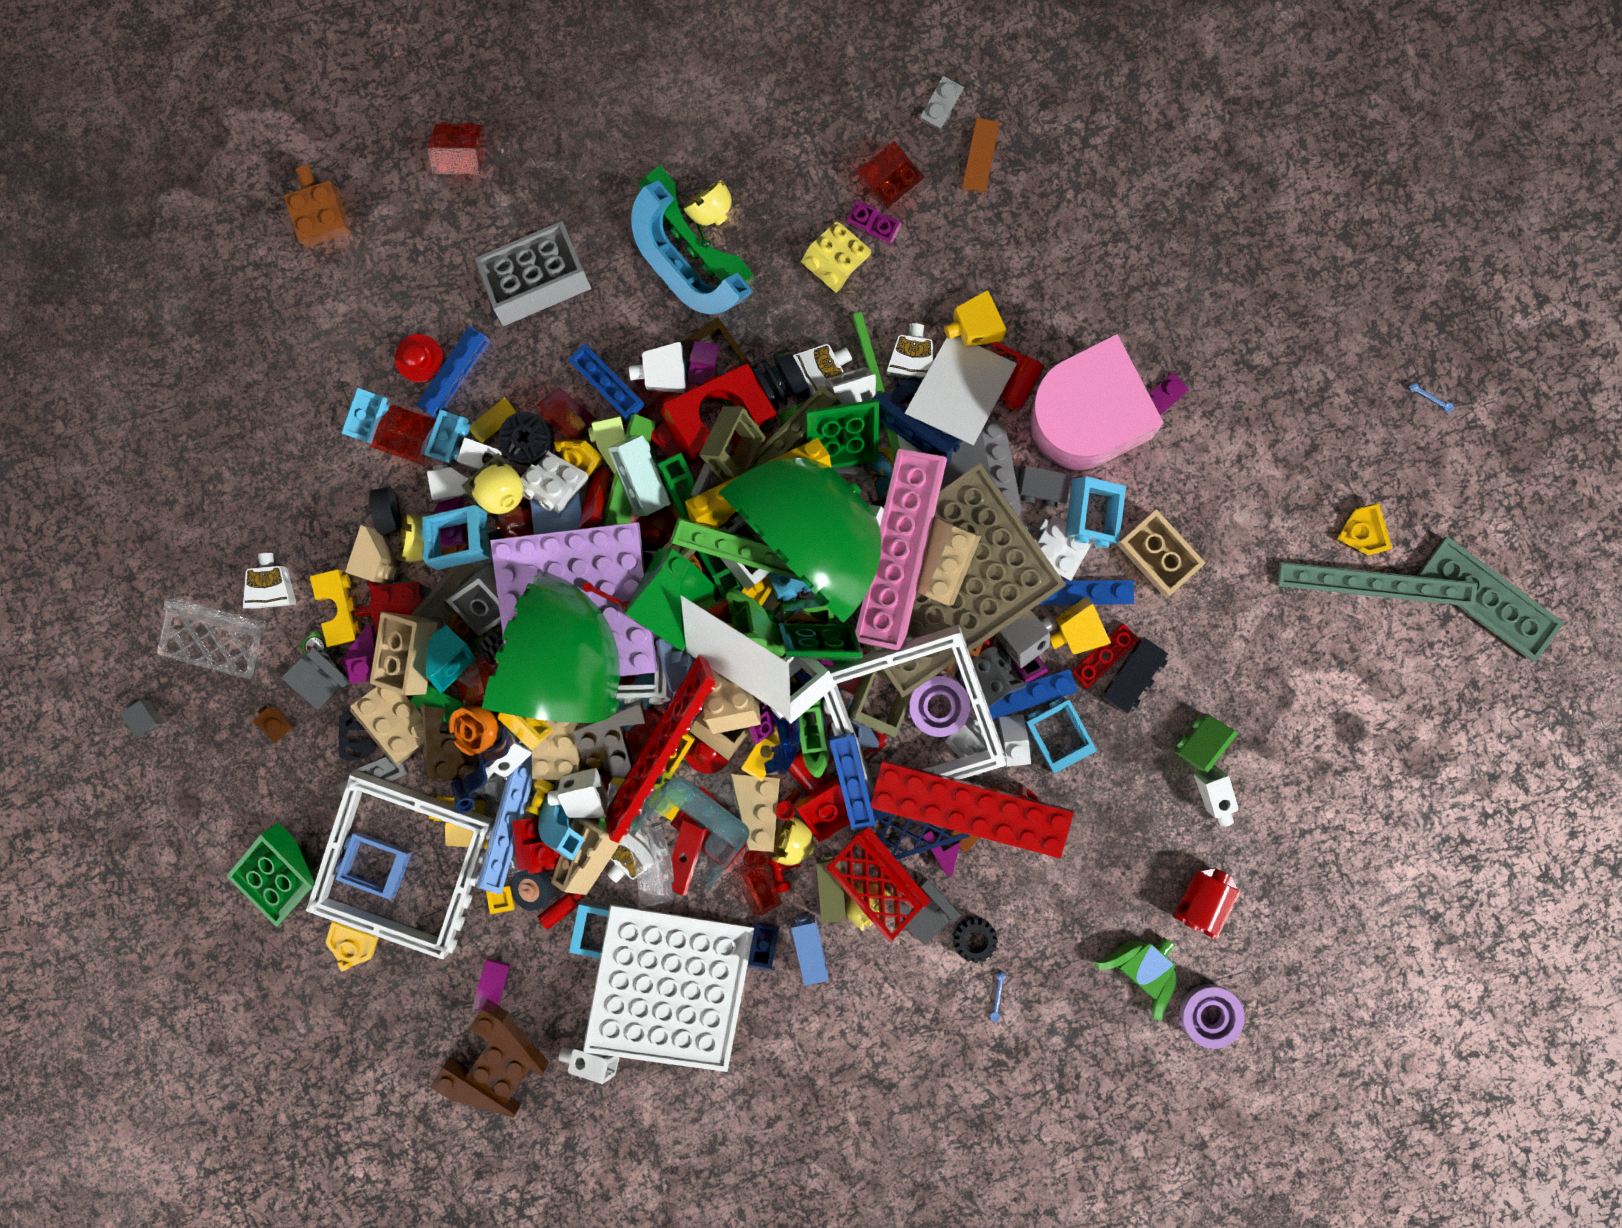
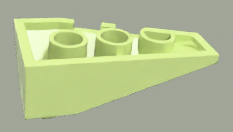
(606, 433)

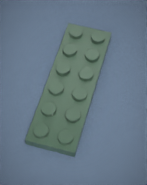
(1497, 602)

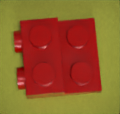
(824, 811)
(530, 849)

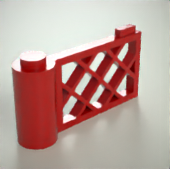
(1022, 378)
(808, 781)

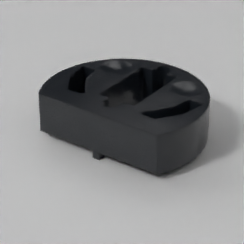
(345, 743)

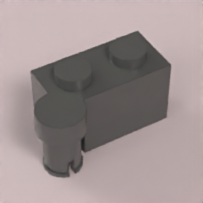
(1042, 486)

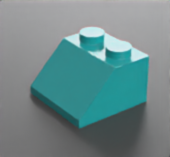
(446, 658)

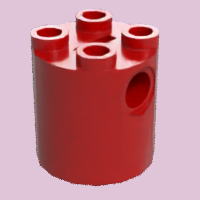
(1207, 901)

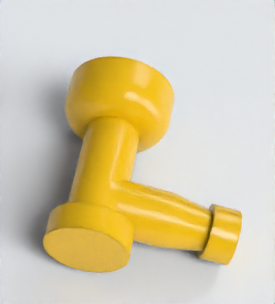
(542, 788)

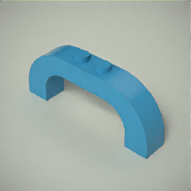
(670, 264)

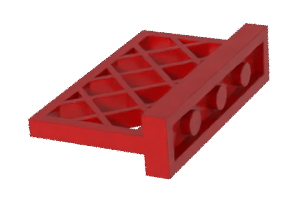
(889, 872)

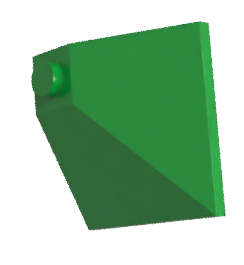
(846, 432)
(658, 596)
(820, 641)
(273, 874)

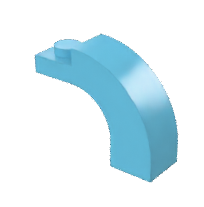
(556, 831)

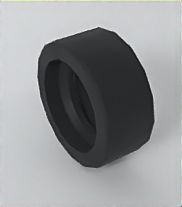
(385, 510)

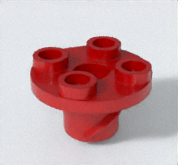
(419, 358)
(704, 758)

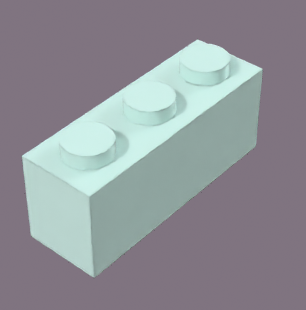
(639, 475)

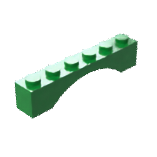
(714, 261)
(680, 486)

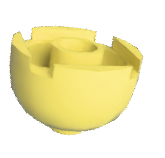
(710, 205)
(498, 488)
(411, 538)
(793, 842)
(854, 912)

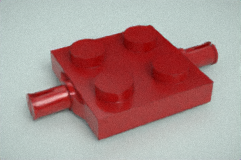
(392, 598)

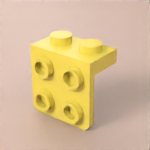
(835, 256)

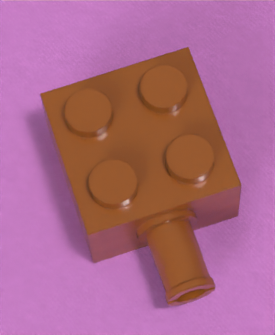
(316, 210)

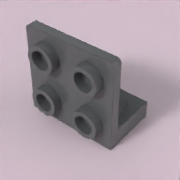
(996, 674)
(316, 676)
(932, 917)

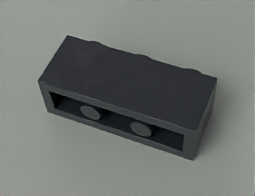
(1135, 675)

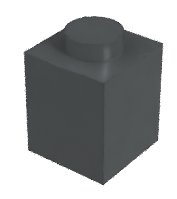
(141, 717)

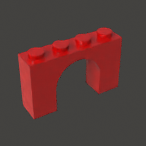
(736, 386)

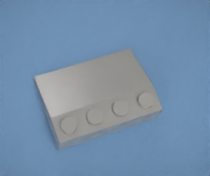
(532, 273)
(994, 454)

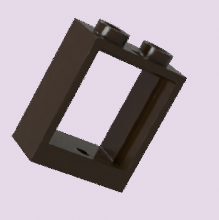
(707, 333)

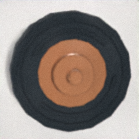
(531, 890)

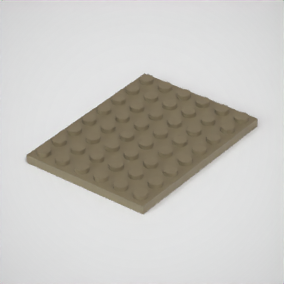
(1000, 585)

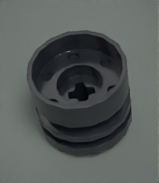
(781, 378)
(539, 433)

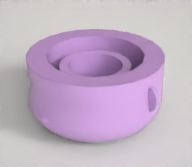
(956, 716)
(1225, 1029)

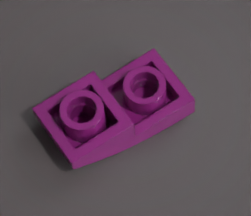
(873, 223)
(767, 719)
(491, 983)

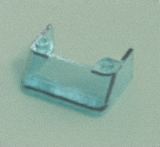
(726, 830)

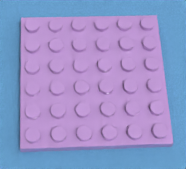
(600, 555)

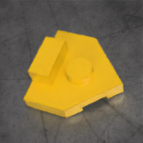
(580, 455)
(1366, 530)
(350, 945)

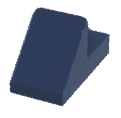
(763, 946)

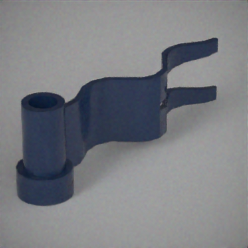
(464, 788)

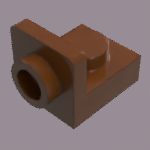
(273, 723)

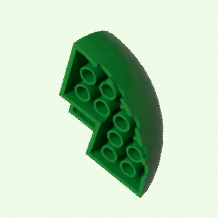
(813, 526)
(556, 657)

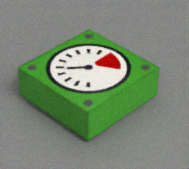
(315, 637)

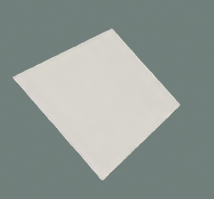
(737, 657)

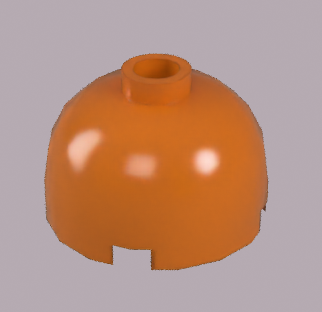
(473, 728)

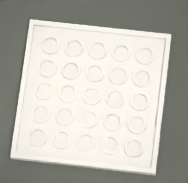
(668, 988)

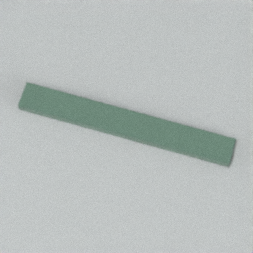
(1377, 584)

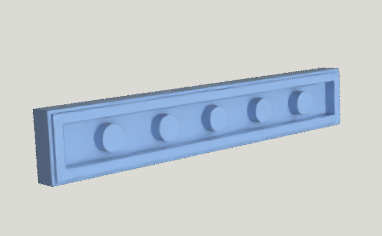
(502, 838)

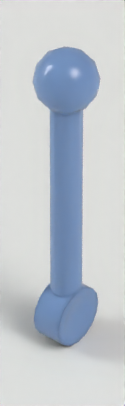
(1447, 407)
(995, 1015)

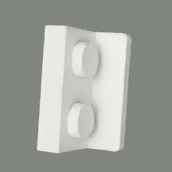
(967, 740)

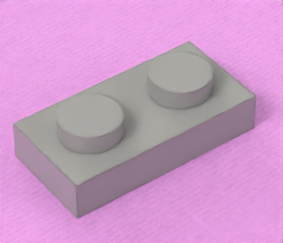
(941, 103)

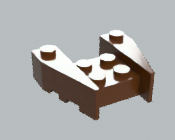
(497, 1068)

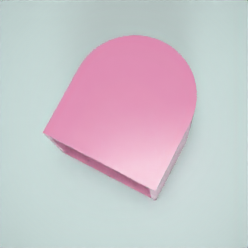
(1092, 408)

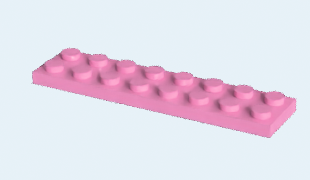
(904, 542)

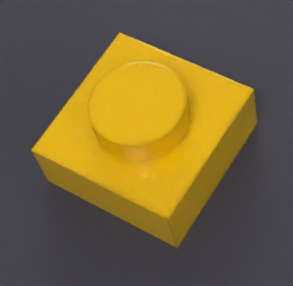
(501, 902)

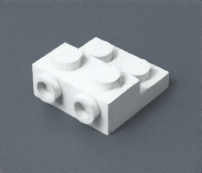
(552, 482)
(1060, 549)

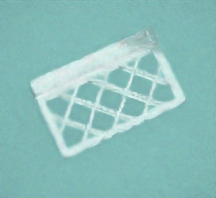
(210, 617)

